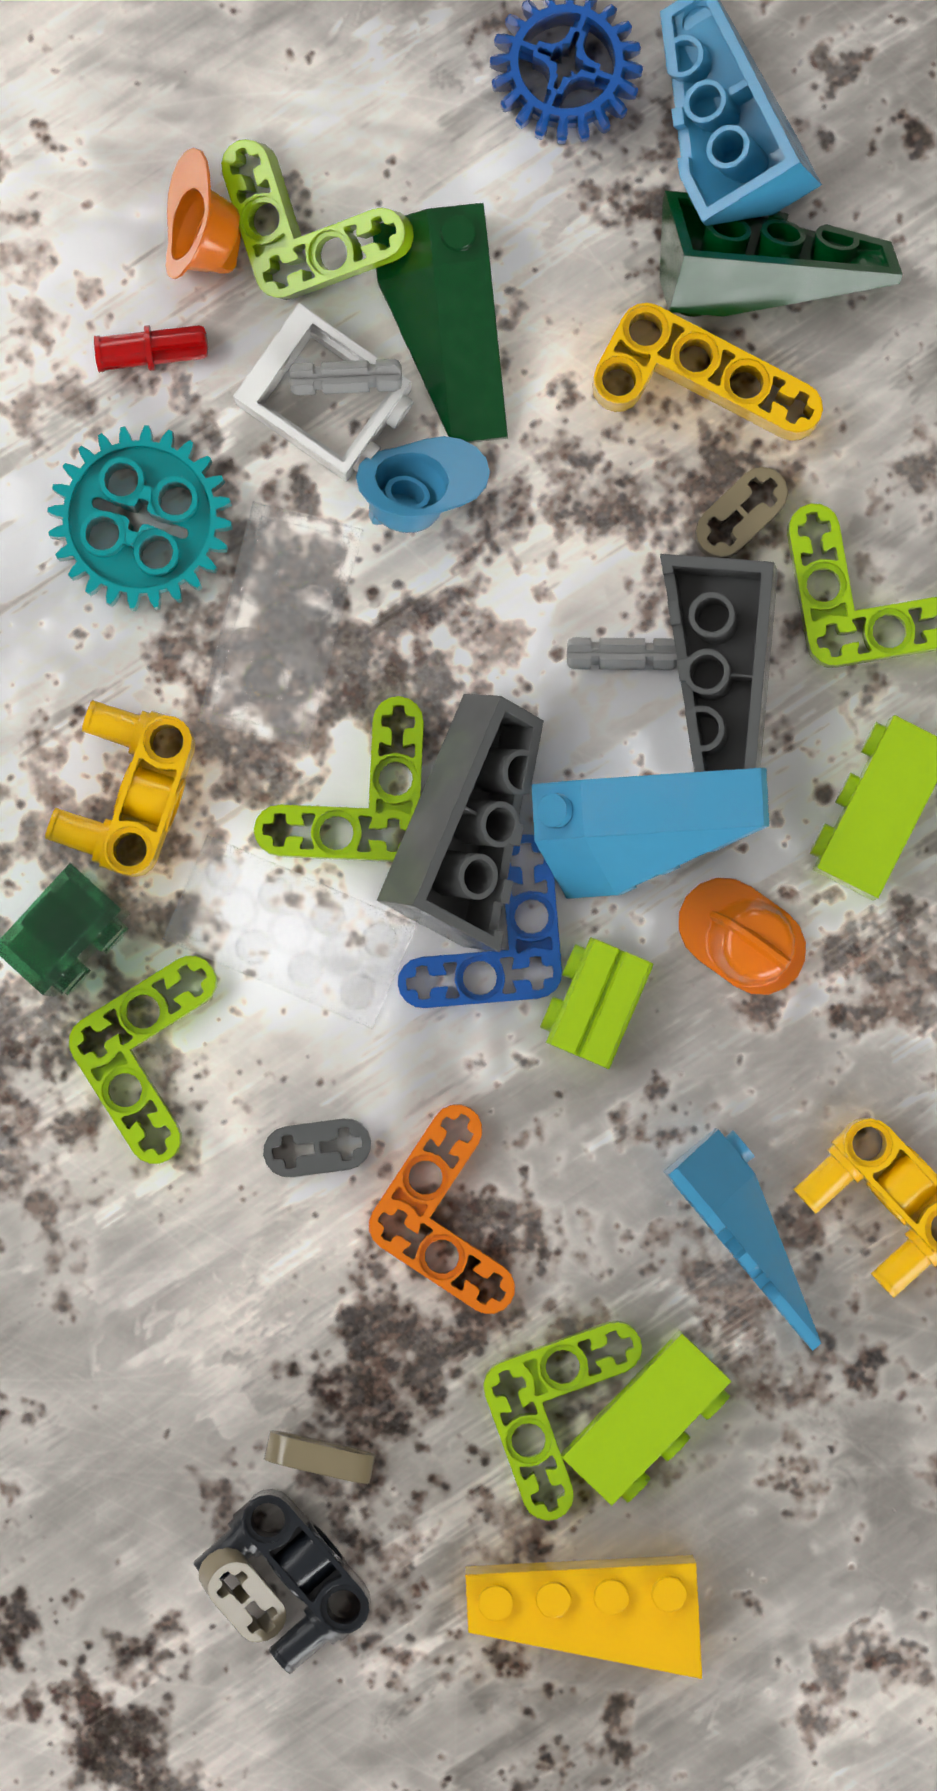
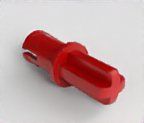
(150, 348)

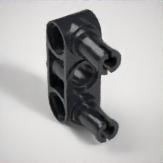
(307, 1566)

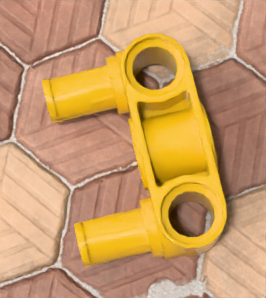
(146, 795)
(899, 1182)

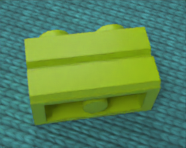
(597, 1003)

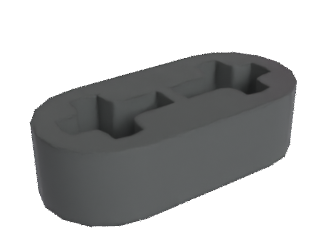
(316, 1133)

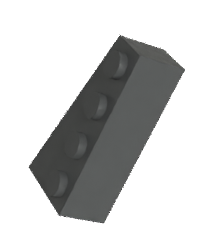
(723, 651)
(466, 824)

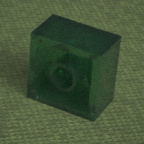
(63, 932)

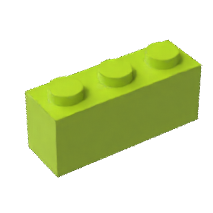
(879, 808)
(647, 1419)

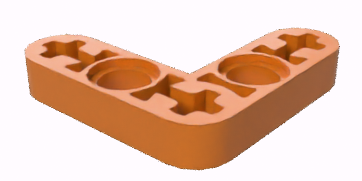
(421, 1206)

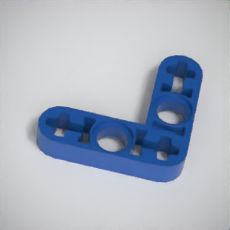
(521, 948)

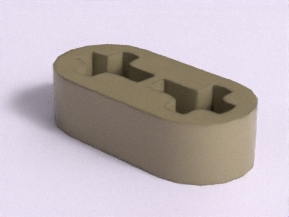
(750, 523)
(319, 1457)
(234, 1601)

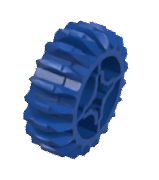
(589, 75)

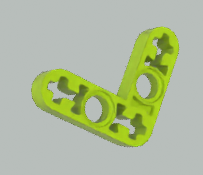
(286, 241)
(840, 610)
(381, 804)
(121, 1059)
(541, 1388)

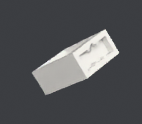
(274, 365)

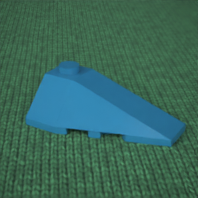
(731, 131)
(625, 830)
(732, 1204)

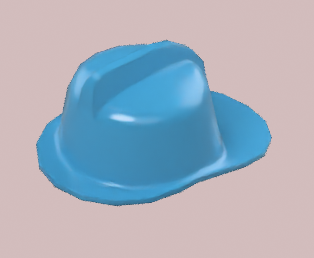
(420, 481)

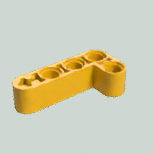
(710, 383)

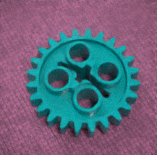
(158, 471)

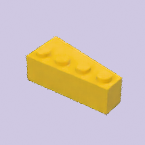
(601, 1609)

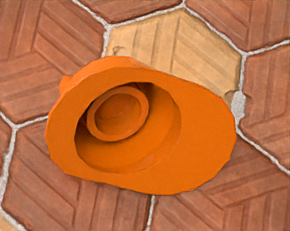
(199, 221)
(742, 936)

